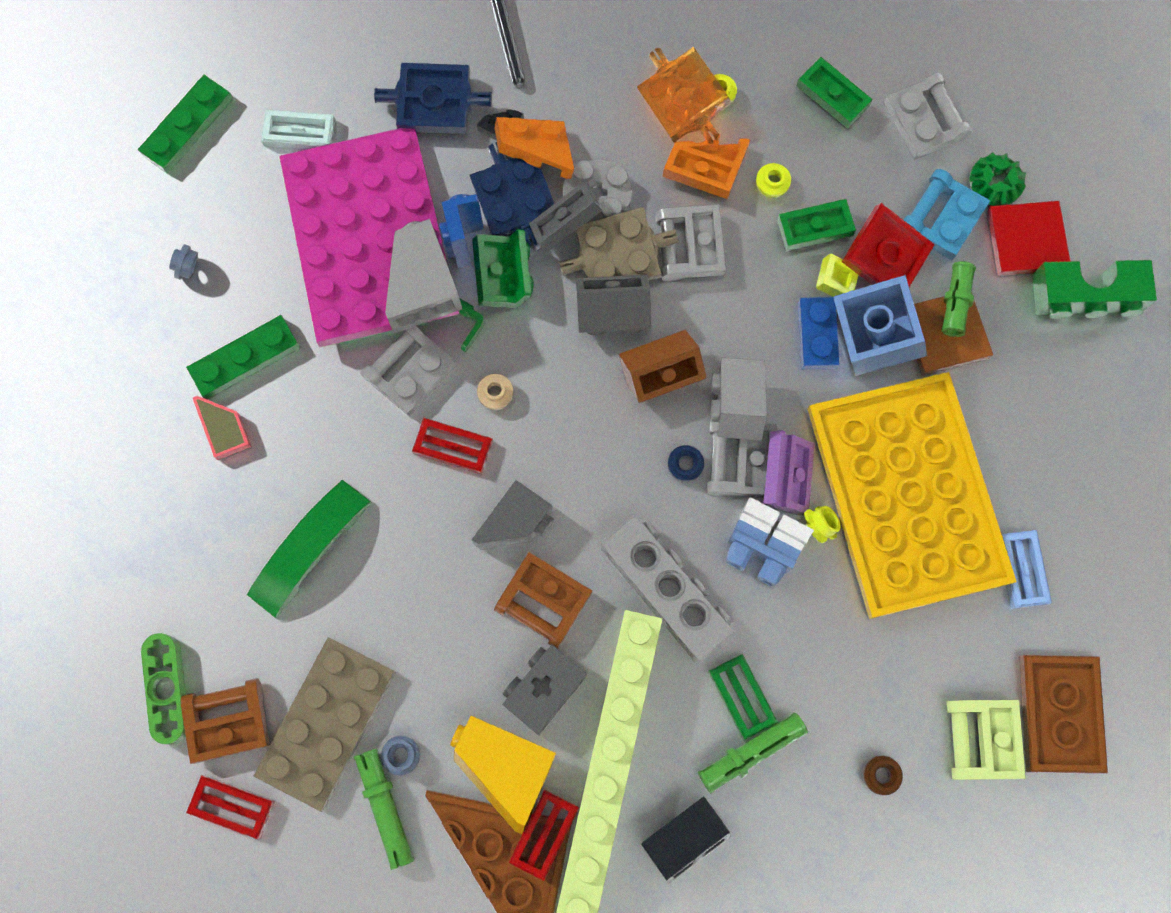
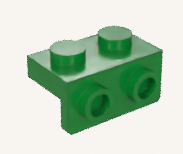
(502, 270)

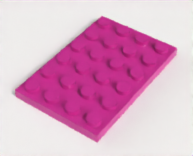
(344, 219)

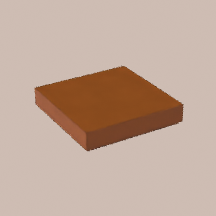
(947, 351)

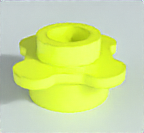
(823, 522)

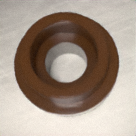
(894, 772)

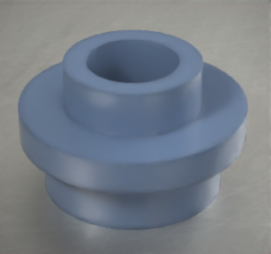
(183, 262)
(388, 755)

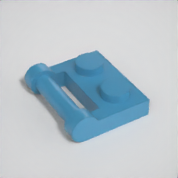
(955, 219)

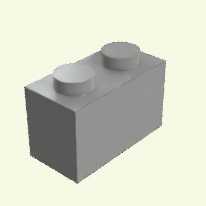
(740, 399)

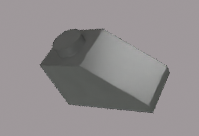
(515, 519)

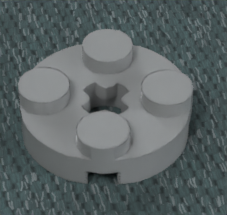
(609, 178)

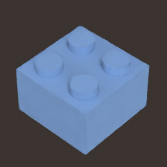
(880, 325)

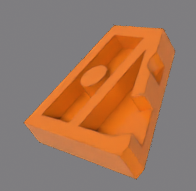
(535, 142)
(706, 166)

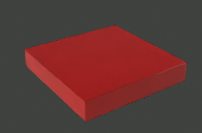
(1027, 236)
(887, 248)

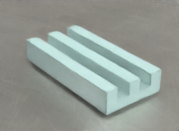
(320, 136)

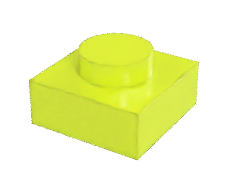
(835, 276)

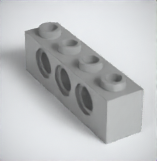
(695, 640)

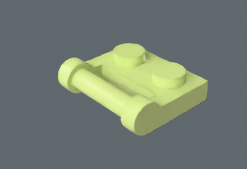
(998, 739)

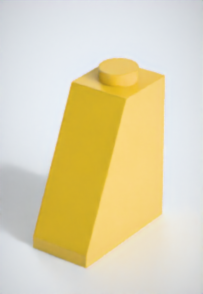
(502, 768)

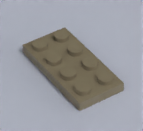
(324, 724)

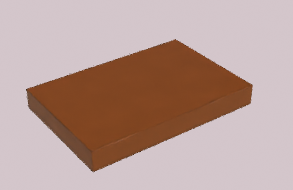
(1063, 714)

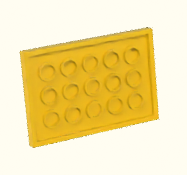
(910, 495)

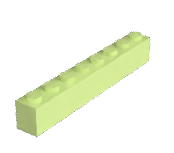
(609, 764)

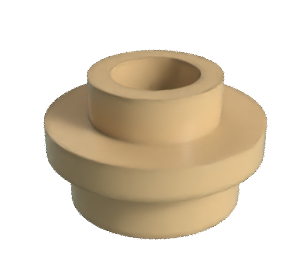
(499, 401)

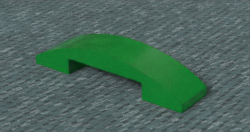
(306, 546)

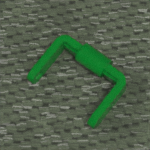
(469, 312)

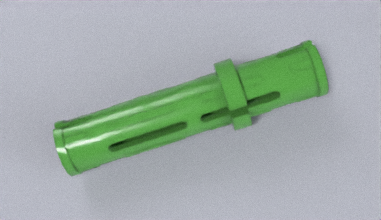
(739, 761)
(384, 808)

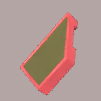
(222, 428)

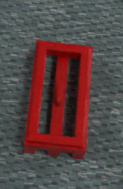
(481, 455)
(261, 817)
(529, 865)

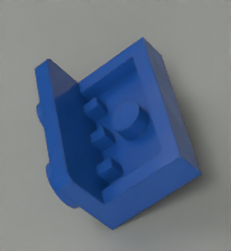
(462, 217)

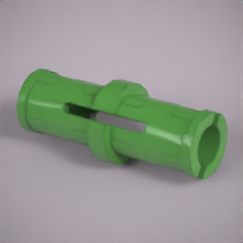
(958, 299)

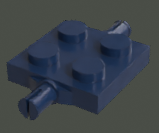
(433, 97)
(511, 195)

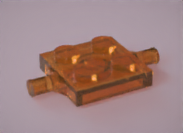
(684, 95)

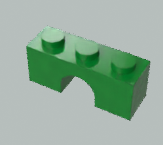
(1063, 291)

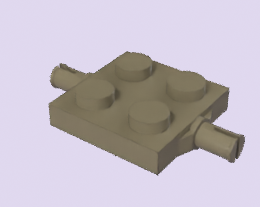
(619, 247)

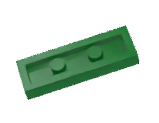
(185, 124)
(243, 357)

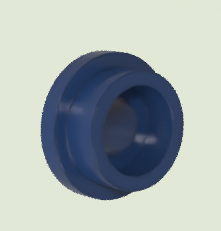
(690, 453)

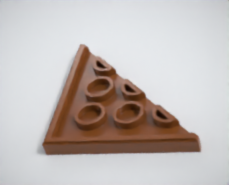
(487, 847)

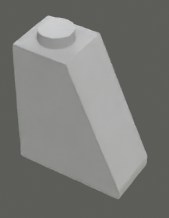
(419, 279)

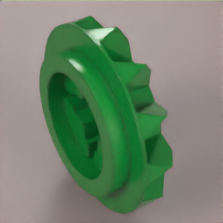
(1000, 192)

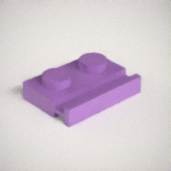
(789, 472)

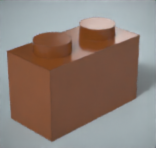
(662, 366)

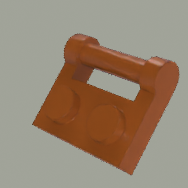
(550, 589)
(228, 733)

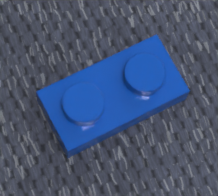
(818, 333)

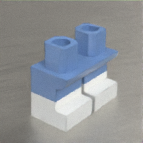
(781, 549)

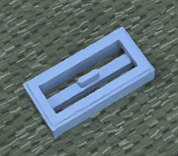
(1038, 569)

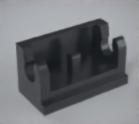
(686, 839)

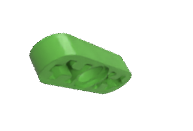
(151, 679)

